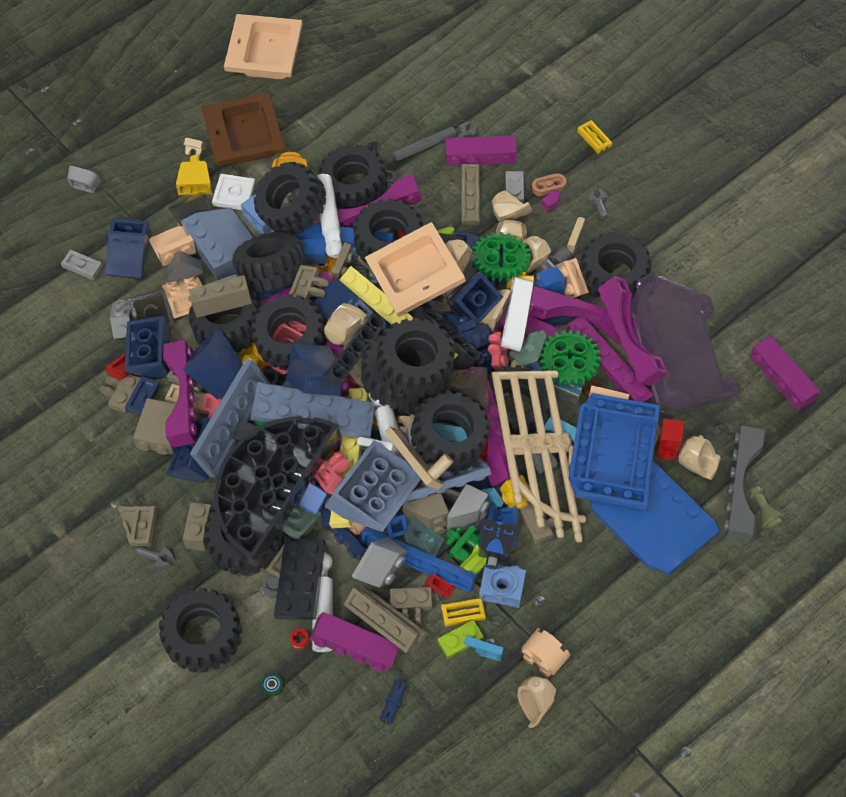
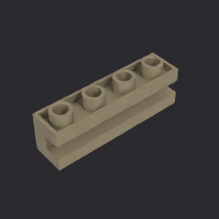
(385, 619)

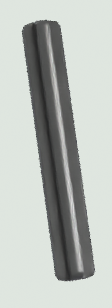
(424, 143)

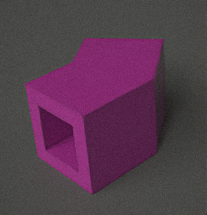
(550, 201)

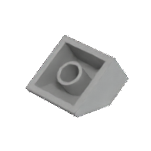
(468, 509)
(380, 562)

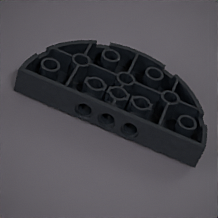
(266, 480)

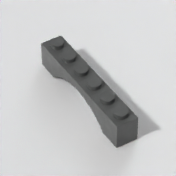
(740, 518)

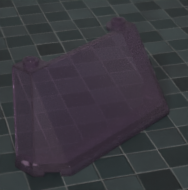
(673, 326)

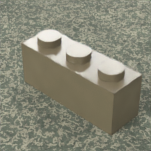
(220, 296)

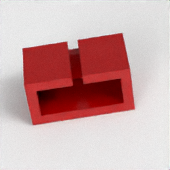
(670, 439)

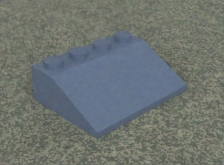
(216, 238)
(374, 488)

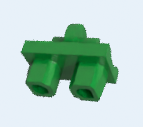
(458, 551)

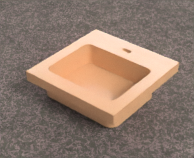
(265, 46)
(415, 269)

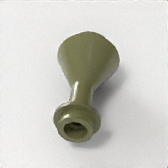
(771, 517)

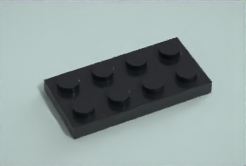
(300, 579)

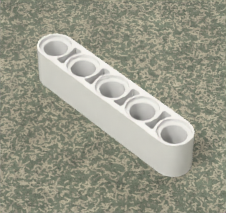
(517, 314)

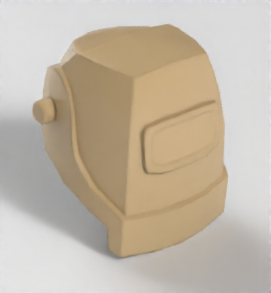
(508, 207)
(512, 227)
(460, 252)
(539, 252)
(344, 323)
(699, 457)
(536, 698)

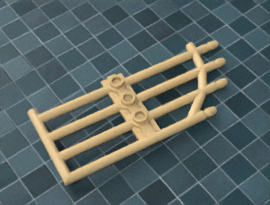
(539, 443)

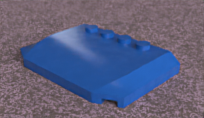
(614, 451)
(666, 531)

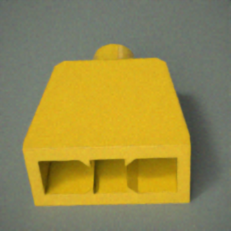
(193, 177)

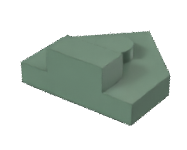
(530, 348)
(300, 522)

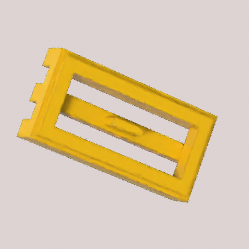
(592, 139)
(465, 619)

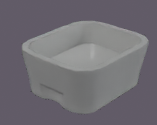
(83, 179)

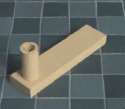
(428, 475)

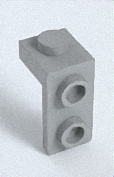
(119, 317)

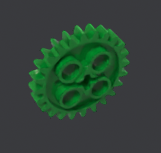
(515, 256)
(570, 343)

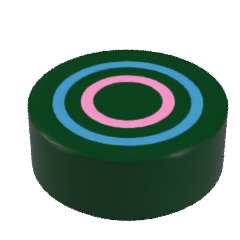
(272, 685)

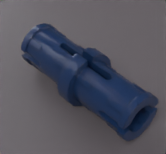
(393, 702)

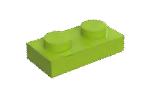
(453, 642)

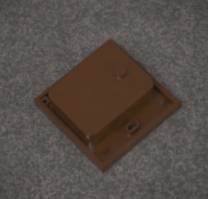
(245, 129)

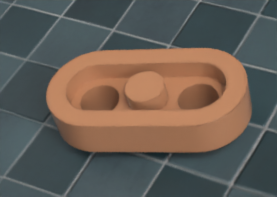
(548, 183)

